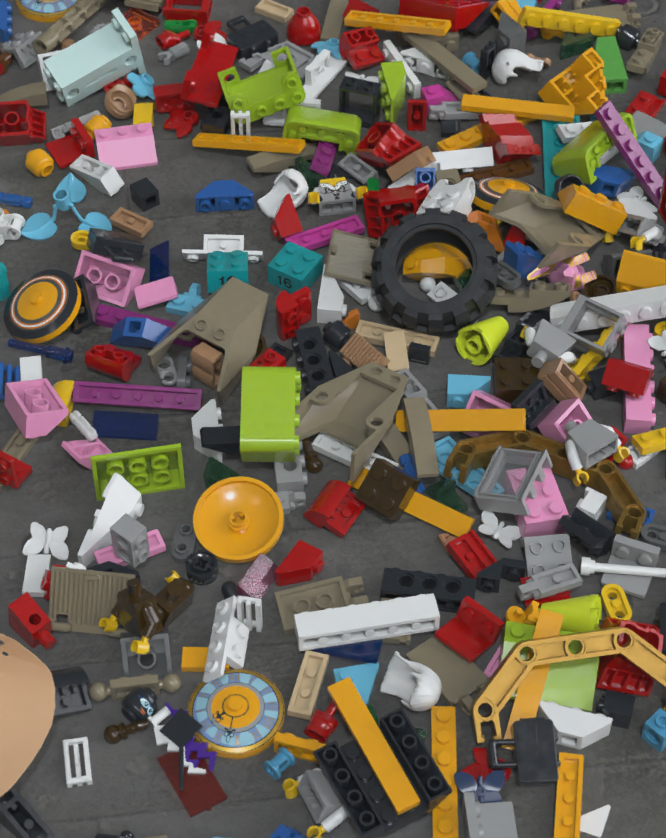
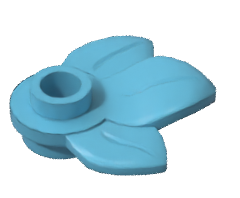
(331, 45)
(142, 85)

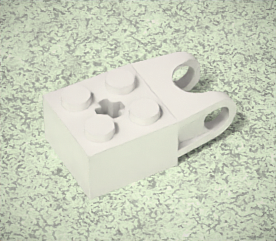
(450, 197)

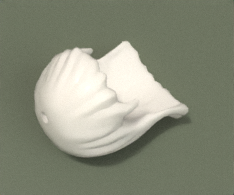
(510, 59)
(287, 182)
(411, 682)

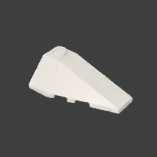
(119, 499)

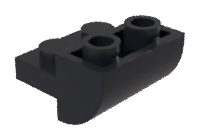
(535, 402)
(588, 531)
(71, 691)

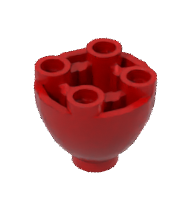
(303, 27)

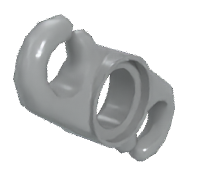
(170, 371)

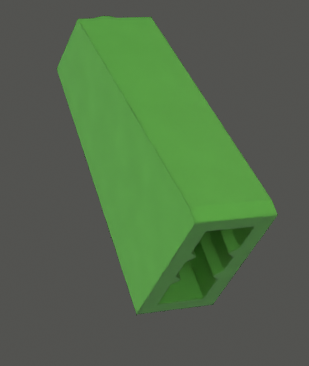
(613, 65)

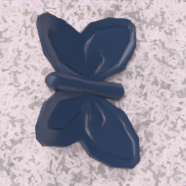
(482, 791)

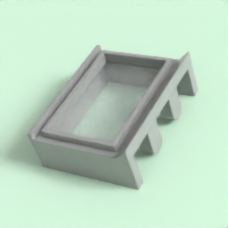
(511, 480)

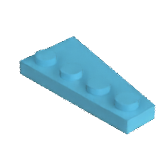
(443, 450)

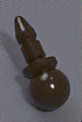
(314, 464)
(115, 733)

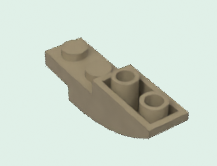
(646, 51)
(537, 297)

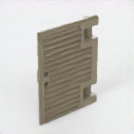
(350, 257)
(84, 599)

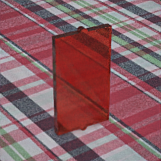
(200, 790)

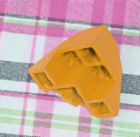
(579, 85)
(435, 261)

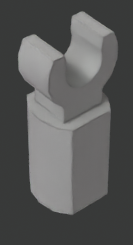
(174, 53)

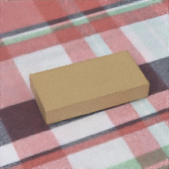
(274, 10)
(396, 350)

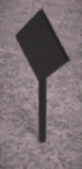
(180, 731)

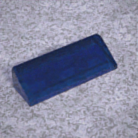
(160, 261)
(126, 425)
(361, 651)

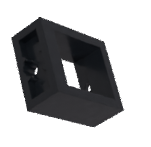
(365, 88)

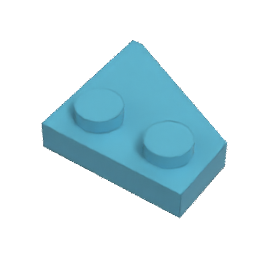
(361, 676)

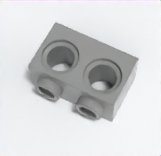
(130, 540)

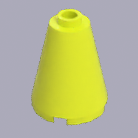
(481, 339)
(579, 613)

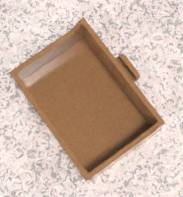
(417, 159)

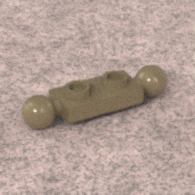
(122, 686)

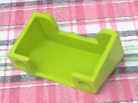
(265, 91)

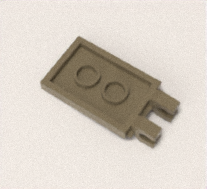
(615, 11)
(318, 596)
(456, 674)

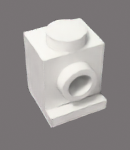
(593, 503)

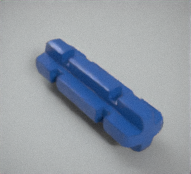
(16, 200)
(406, 462)

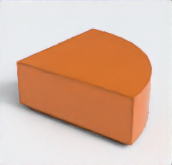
(353, 319)

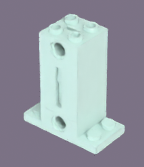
(95, 61)

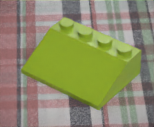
(145, 469)
(567, 682)

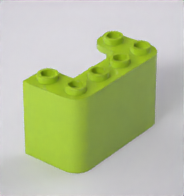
(269, 414)

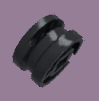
(207, 572)

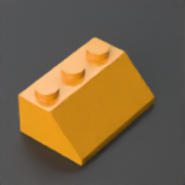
(592, 208)
(640, 272)

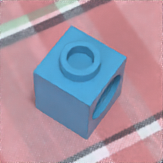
(655, 730)

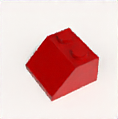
(627, 377)

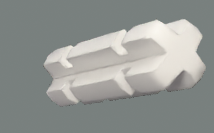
(83, 425)

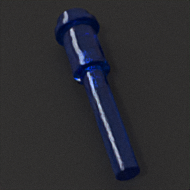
(65, 355)

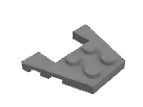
(300, 57)

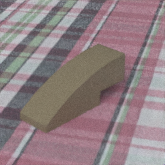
(35, 94)

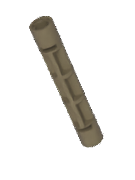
(66, 25)

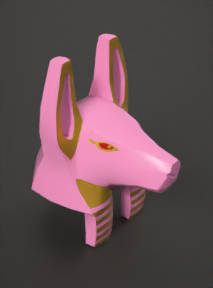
(567, 271)

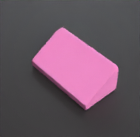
(156, 292)

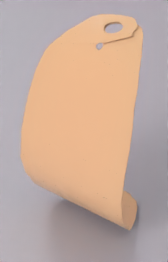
(25, 709)

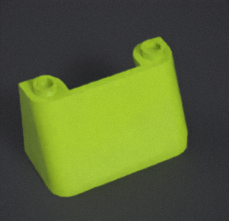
(323, 126)
(584, 151)

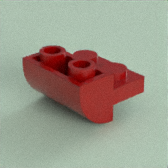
(360, 48)
(292, 312)
(112, 361)
(335, 508)

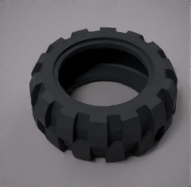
(434, 228)

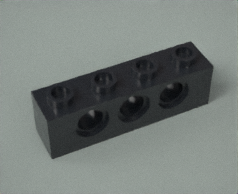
(218, 119)
(312, 358)
(418, 582)

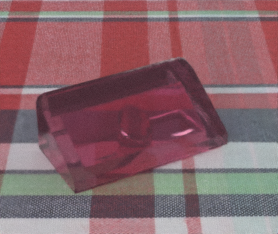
(257, 578)

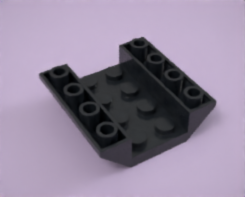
(361, 791)

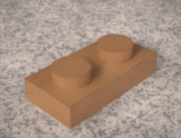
(131, 222)

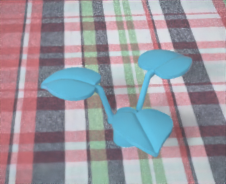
(69, 191)

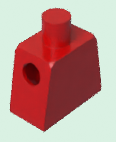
(30, 622)

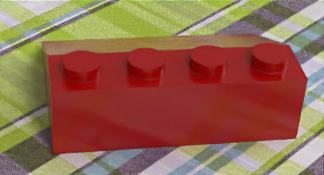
(458, 11)

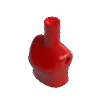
(169, 39)
(322, 724)

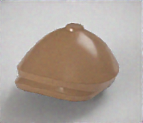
(120, 101)

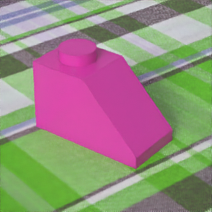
(435, 95)

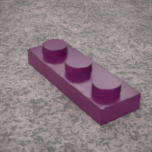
(323, 157)

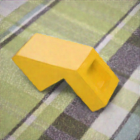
(144, 113)

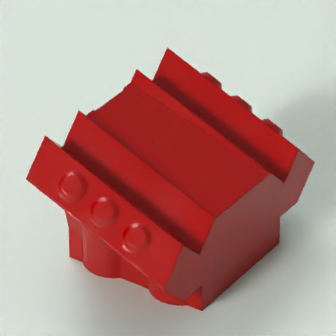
(21, 123)
(507, 137)
(385, 145)
(388, 205)
(618, 673)

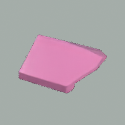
(83, 449)

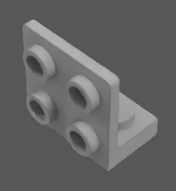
(22, 48)
(546, 552)
(634, 553)
(488, 819)

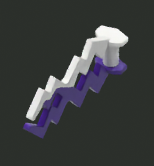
(190, 747)

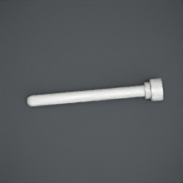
(589, 566)

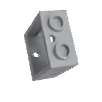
(576, 314)

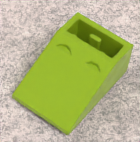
(393, 84)

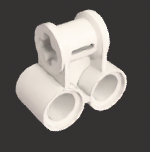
(9, 226)

